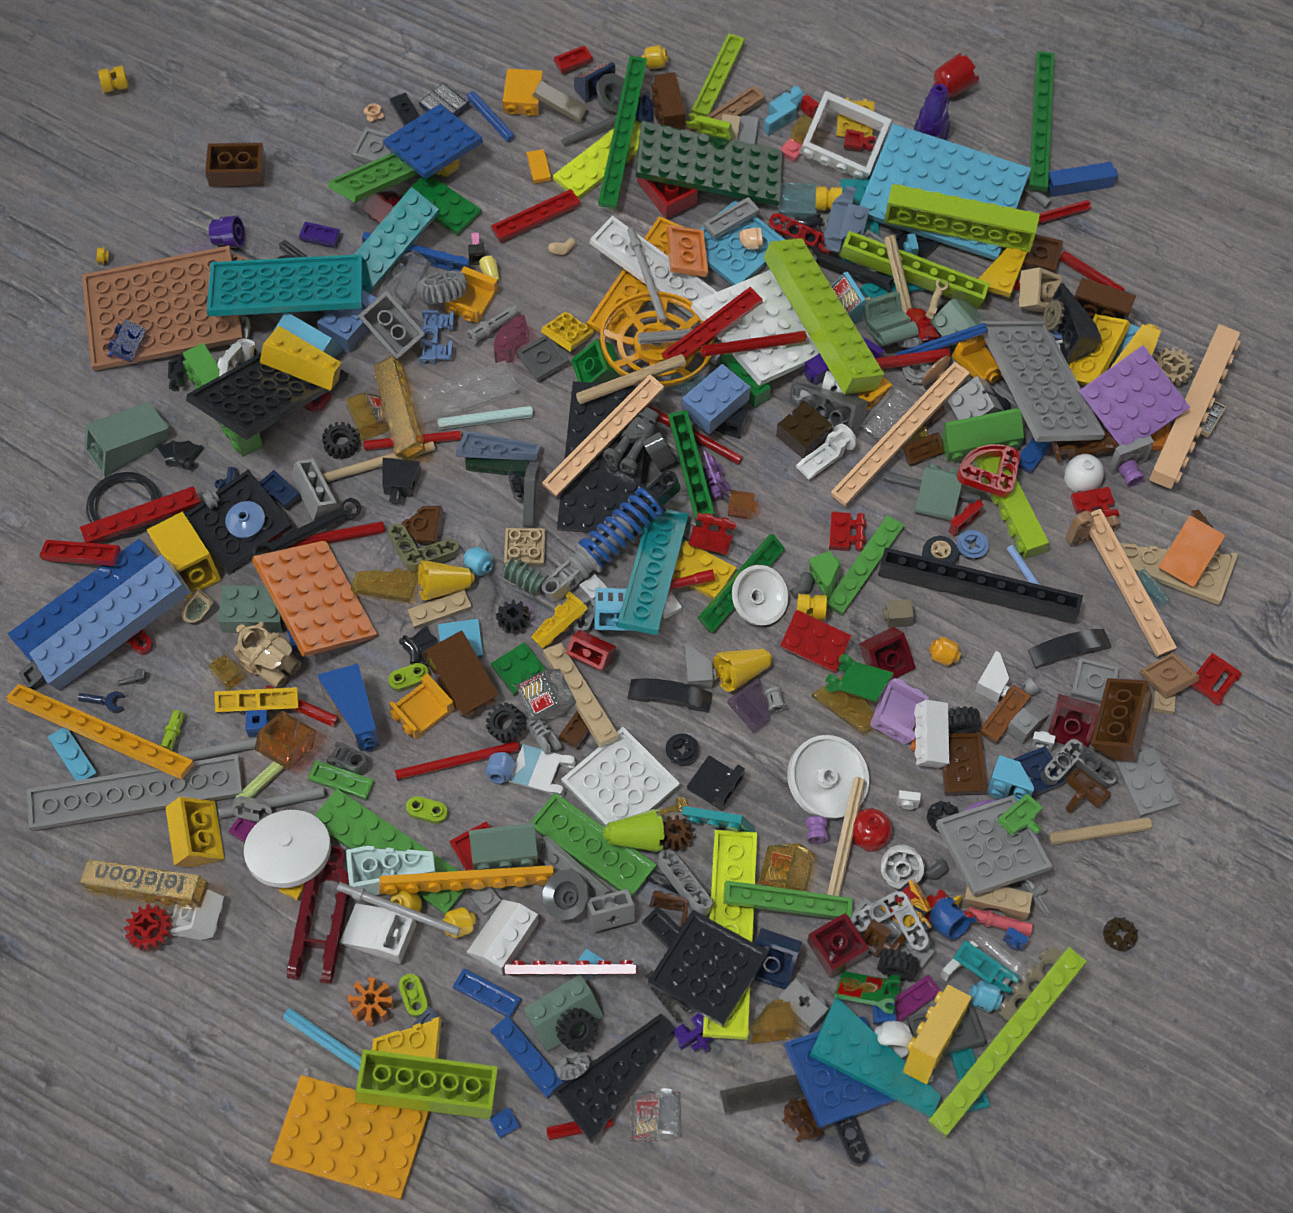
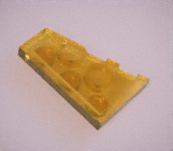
(390, 585)
(848, 707)

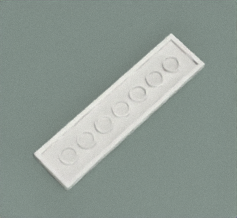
(614, 242)

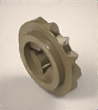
(1052, 319)

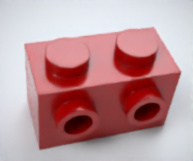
(590, 650)

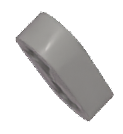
(589, 617)
(253, 805)

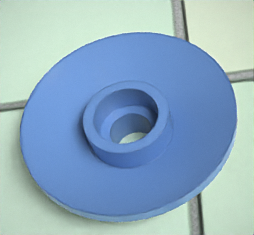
(250, 524)

